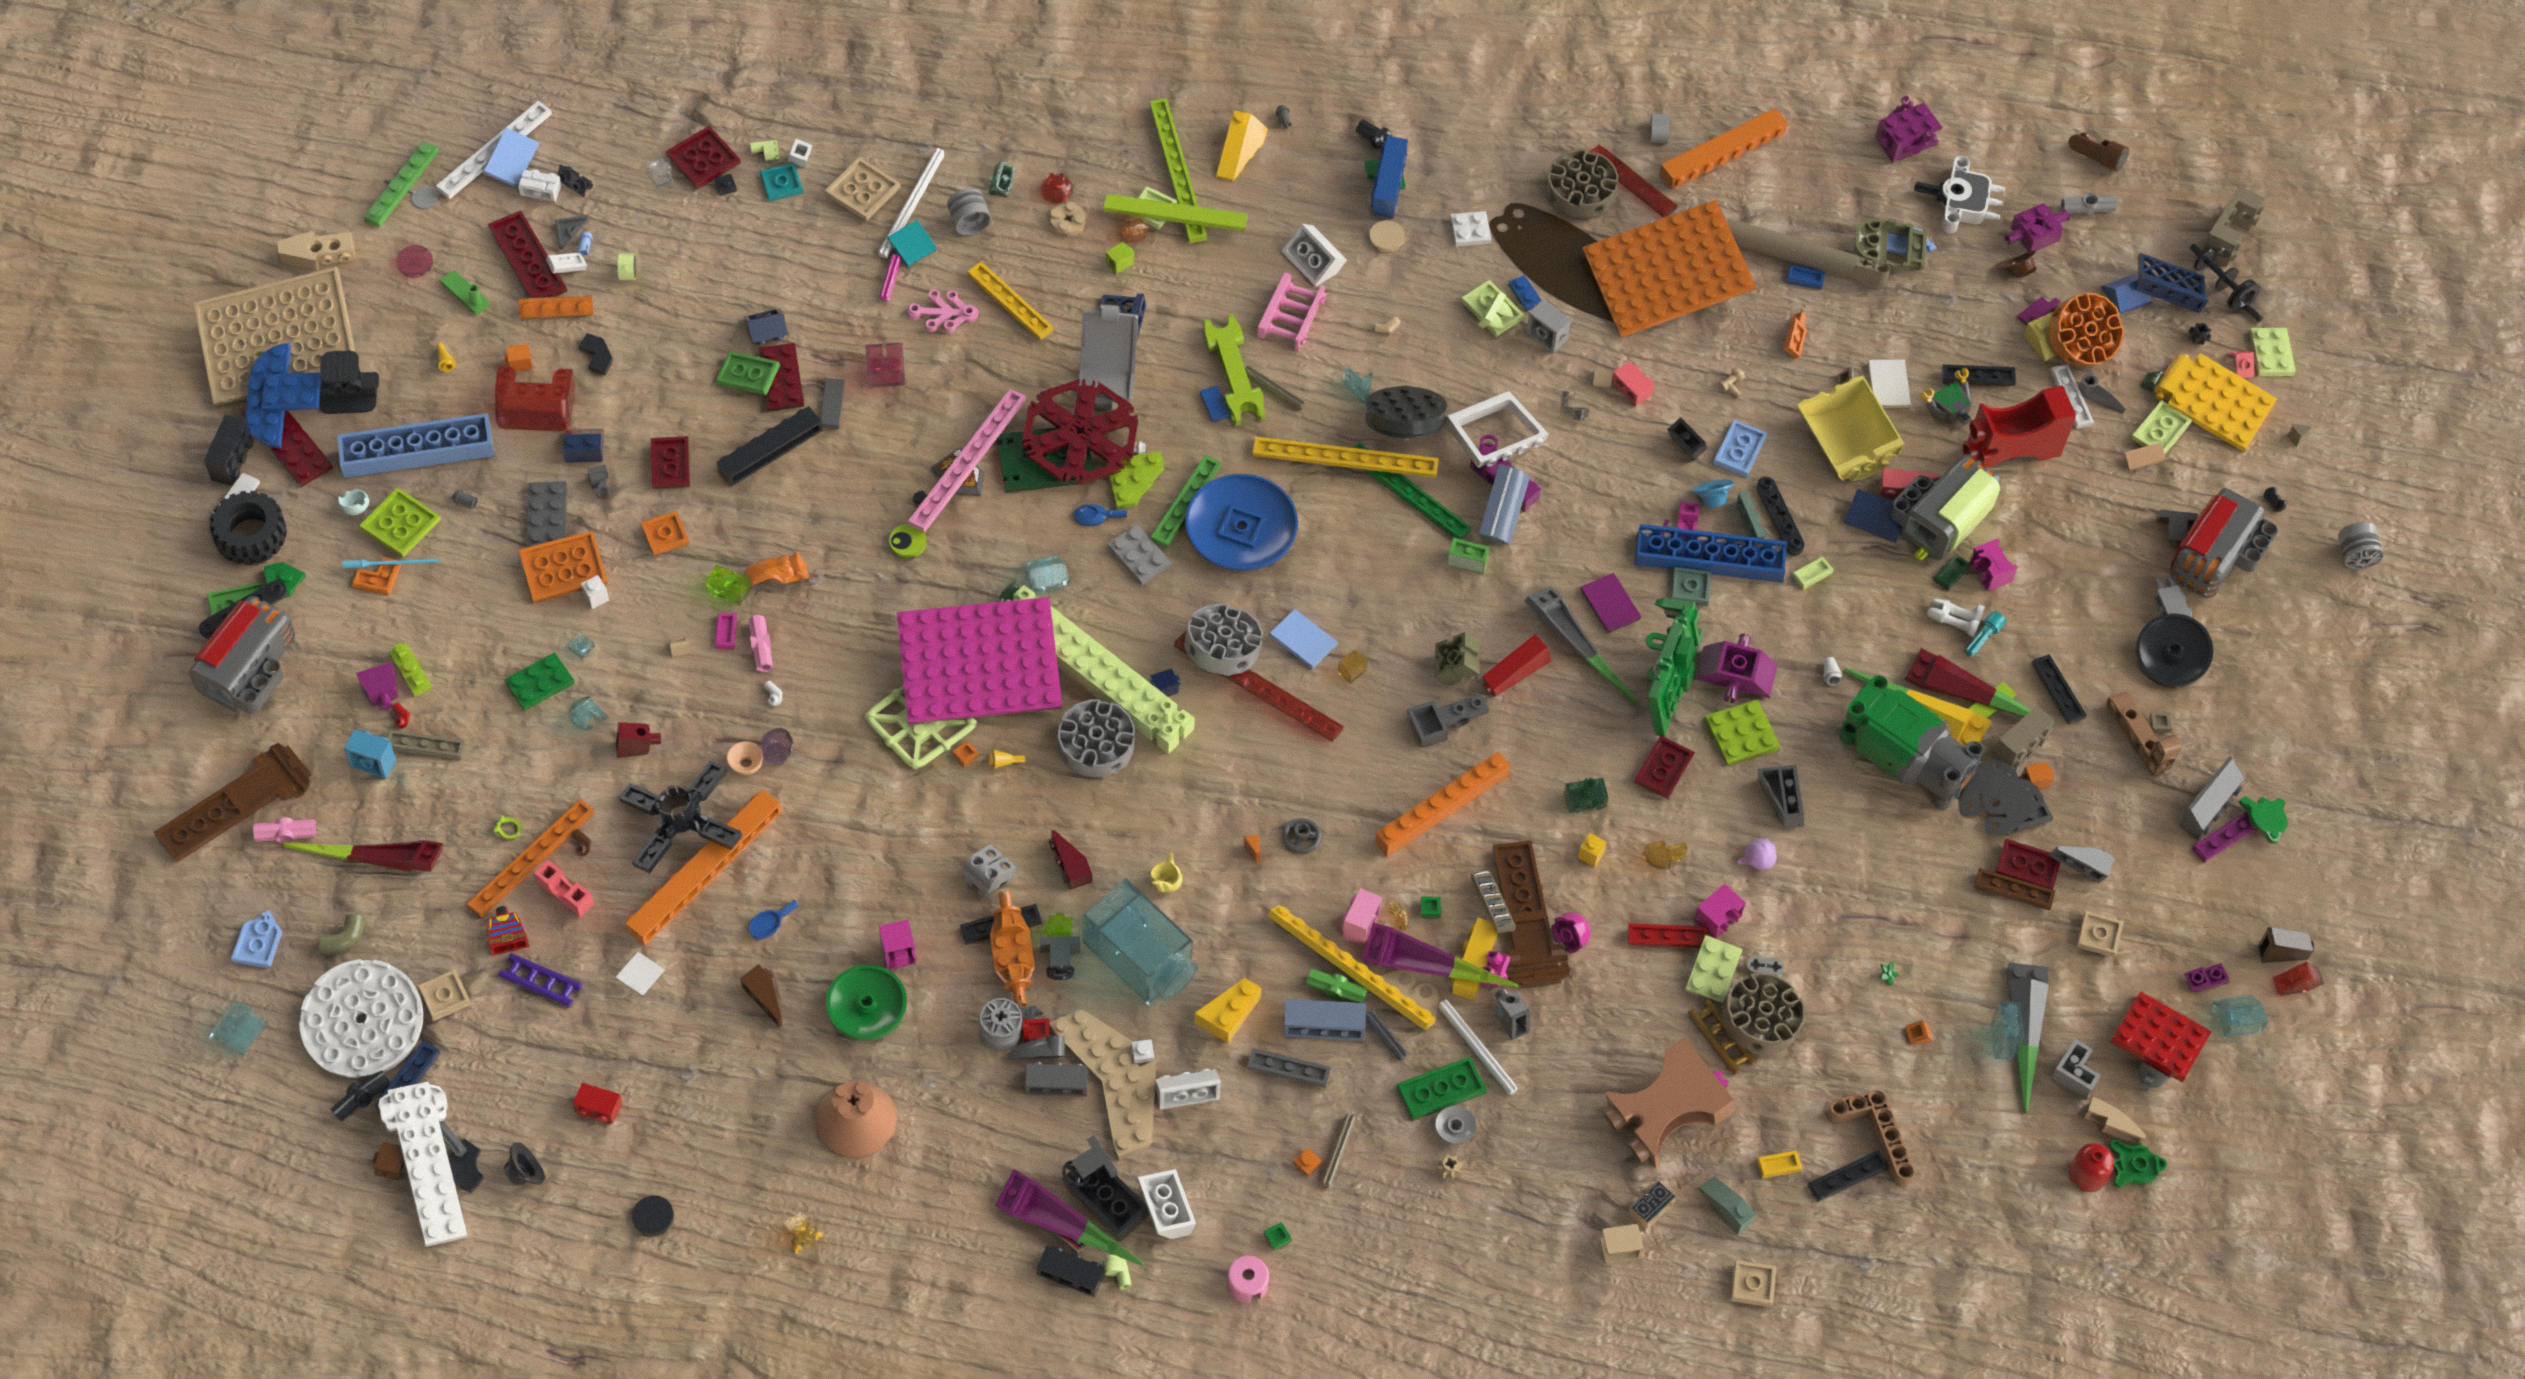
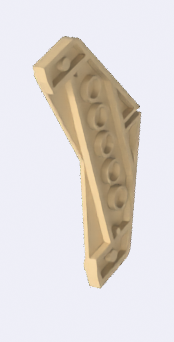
(1126, 1086)

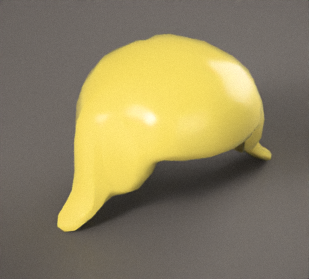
(1166, 875)

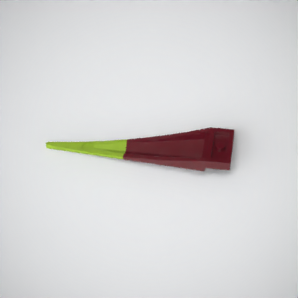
(401, 856)

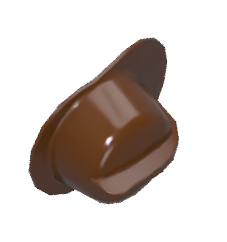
(2020, 265)

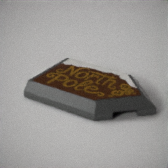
(972, 483)

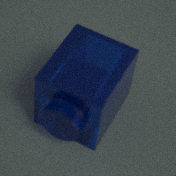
(1166, 682)

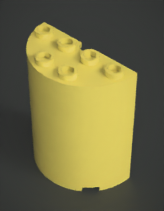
(1852, 429)

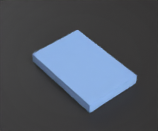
(511, 157)
(1740, 448)
(1303, 639)

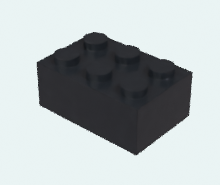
(228, 450)

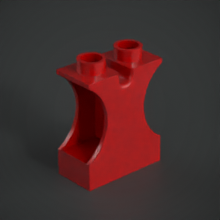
(2026, 429)

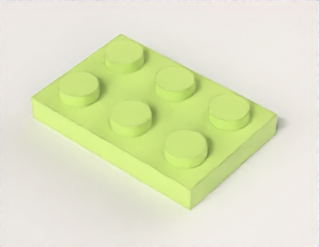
(1478, 301)
(2272, 352)
(2162, 426)
(1713, 969)

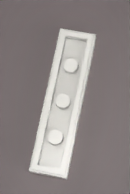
(2063, 376)

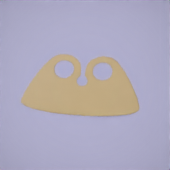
(1429, 1004)

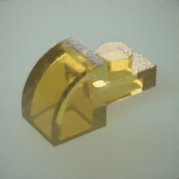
(1660, 855)

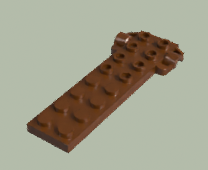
(274, 776)
(1534, 956)

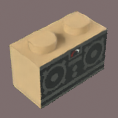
(1651, 1205)

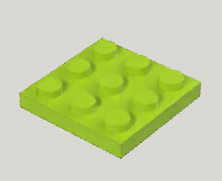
(400, 522)
(1742, 733)

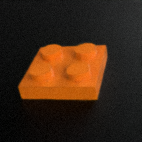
(665, 533)

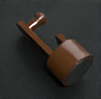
(2107, 153)

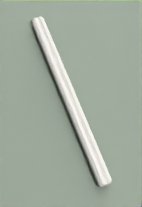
(913, 199)

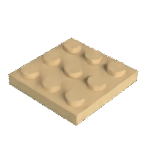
(862, 189)

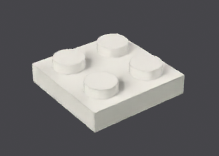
(1470, 228)

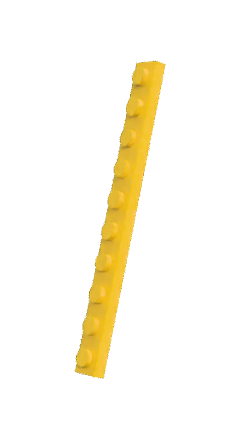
(1345, 457)
(1350, 966)

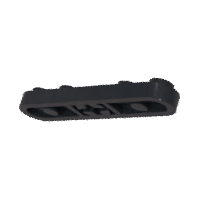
(1785, 528)
(270, 593)

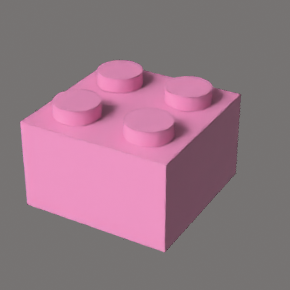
(1360, 918)

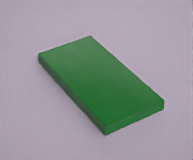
(1441, 1088)

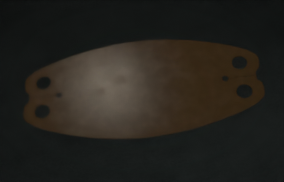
(1551, 256)

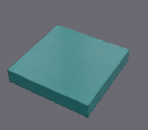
(781, 182)
(912, 243)

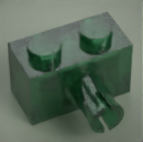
(1586, 795)

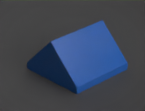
(2123, 294)

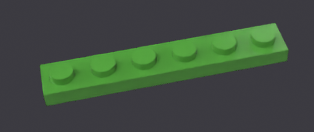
(401, 184)
(1176, 514)

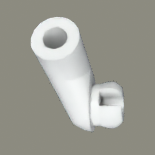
(775, 694)

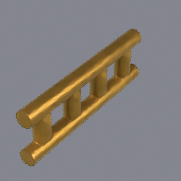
(1710, 1035)

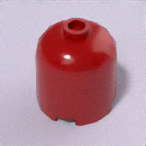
(2091, 1167)

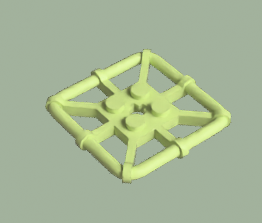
(917, 732)

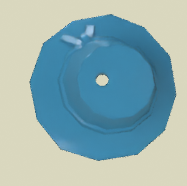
(1713, 492)

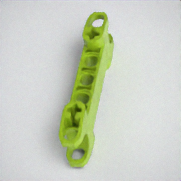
(1241, 395)

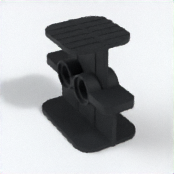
(344, 385)

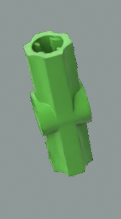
(1336, 987)

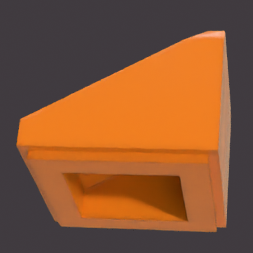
(1252, 844)
(1918, 1033)

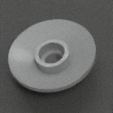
(1457, 1117)

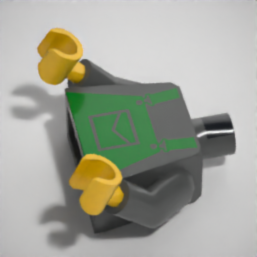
(1952, 401)

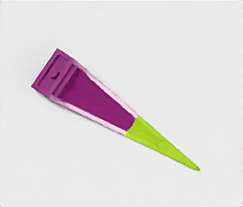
(1402, 952)

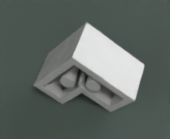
(2073, 1073)

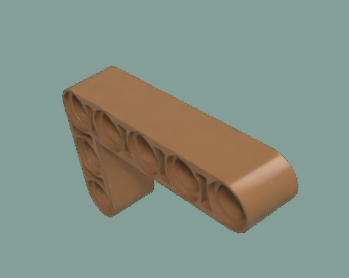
(1881, 1129)

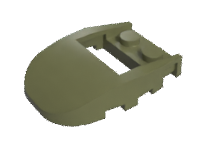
(1872, 241)

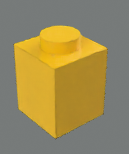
(1592, 849)

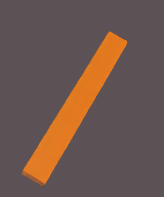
(530, 858)

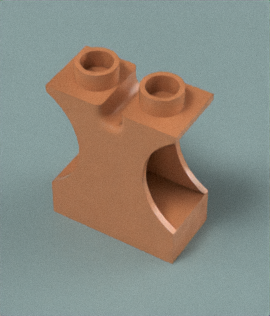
(1679, 1096)

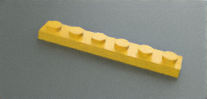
(1010, 301)

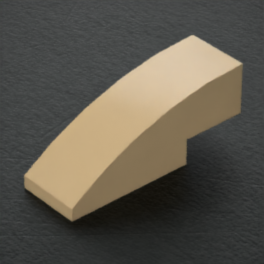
(2114, 1122)

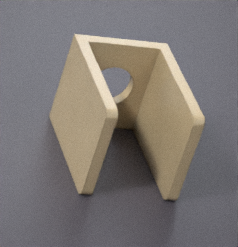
(1621, 1244)

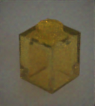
(1353, 666)

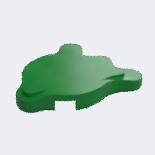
(2266, 816)
(2135, 1164)

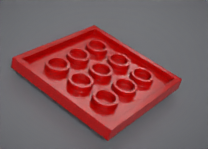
(2161, 1036)

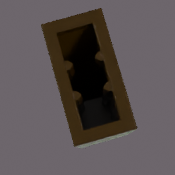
(2284, 945)

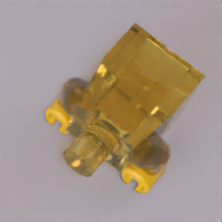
(801, 1232)

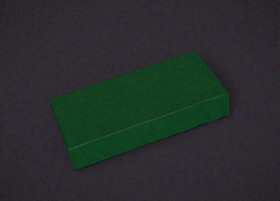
(1952, 572)

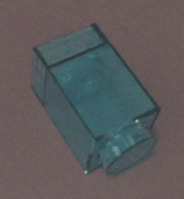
(1139, 943)

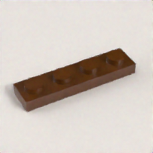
(2014, 889)

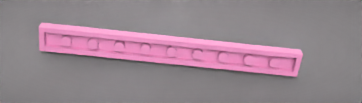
(967, 460)

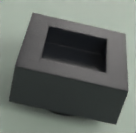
(725, 184)

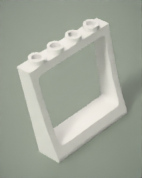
(1485, 408)

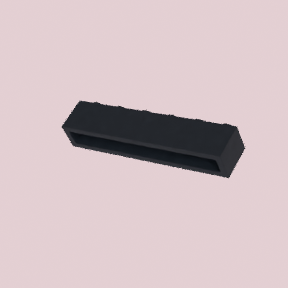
(769, 446)

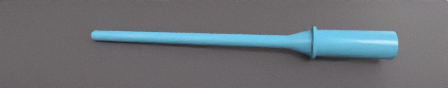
(362, 563)

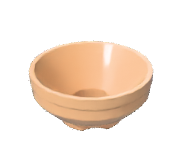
(743, 751)

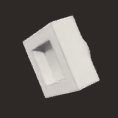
(1142, 1051)

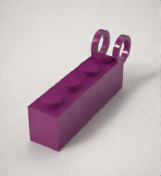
(1489, 473)

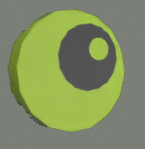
(907, 541)

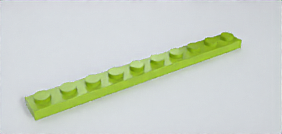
(1176, 164)

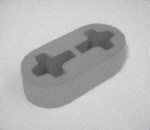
(1765, 965)

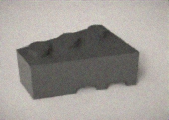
(1784, 794)

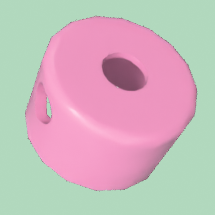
(1244, 1289)

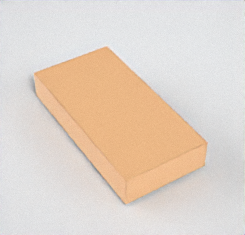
(2145, 456)

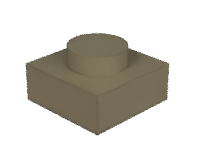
(2160, 722)

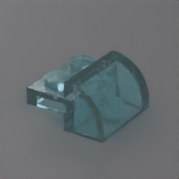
(238, 1027)

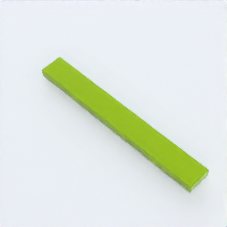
(1175, 212)

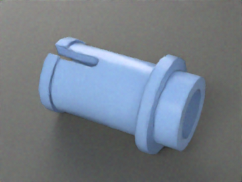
(584, 244)

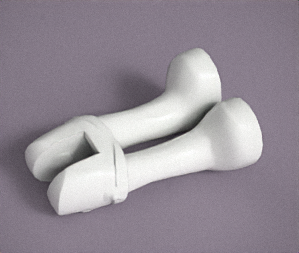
(1942, 608)

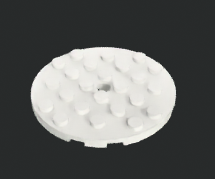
(356, 1048)

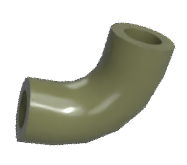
(345, 939)

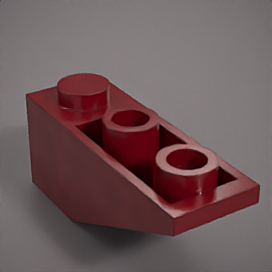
(1073, 863)

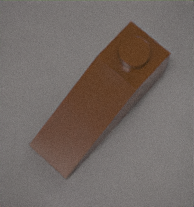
(760, 988)

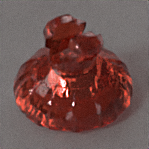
(1056, 188)

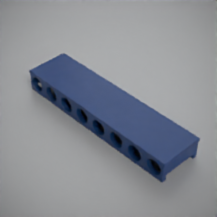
(1710, 555)

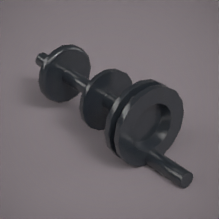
(2242, 294)

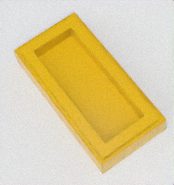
(1779, 1164)

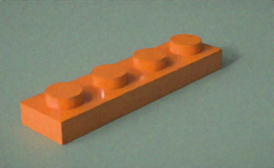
(556, 306)

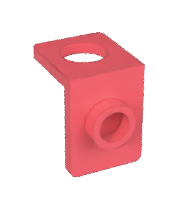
(2244, 363)

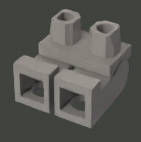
(987, 871)

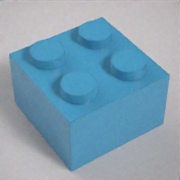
(370, 753)

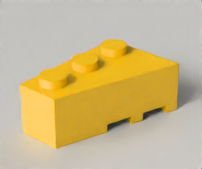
(1229, 1010)

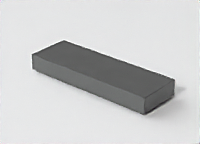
(832, 403)

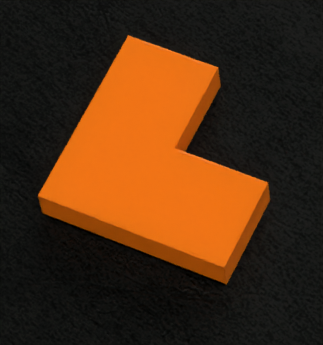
(379, 581)

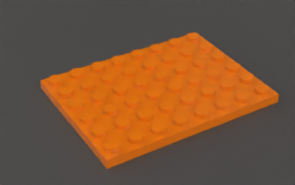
(1668, 268)

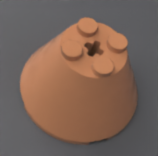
(855, 1119)

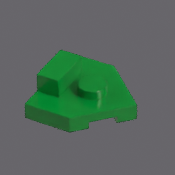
(287, 574)

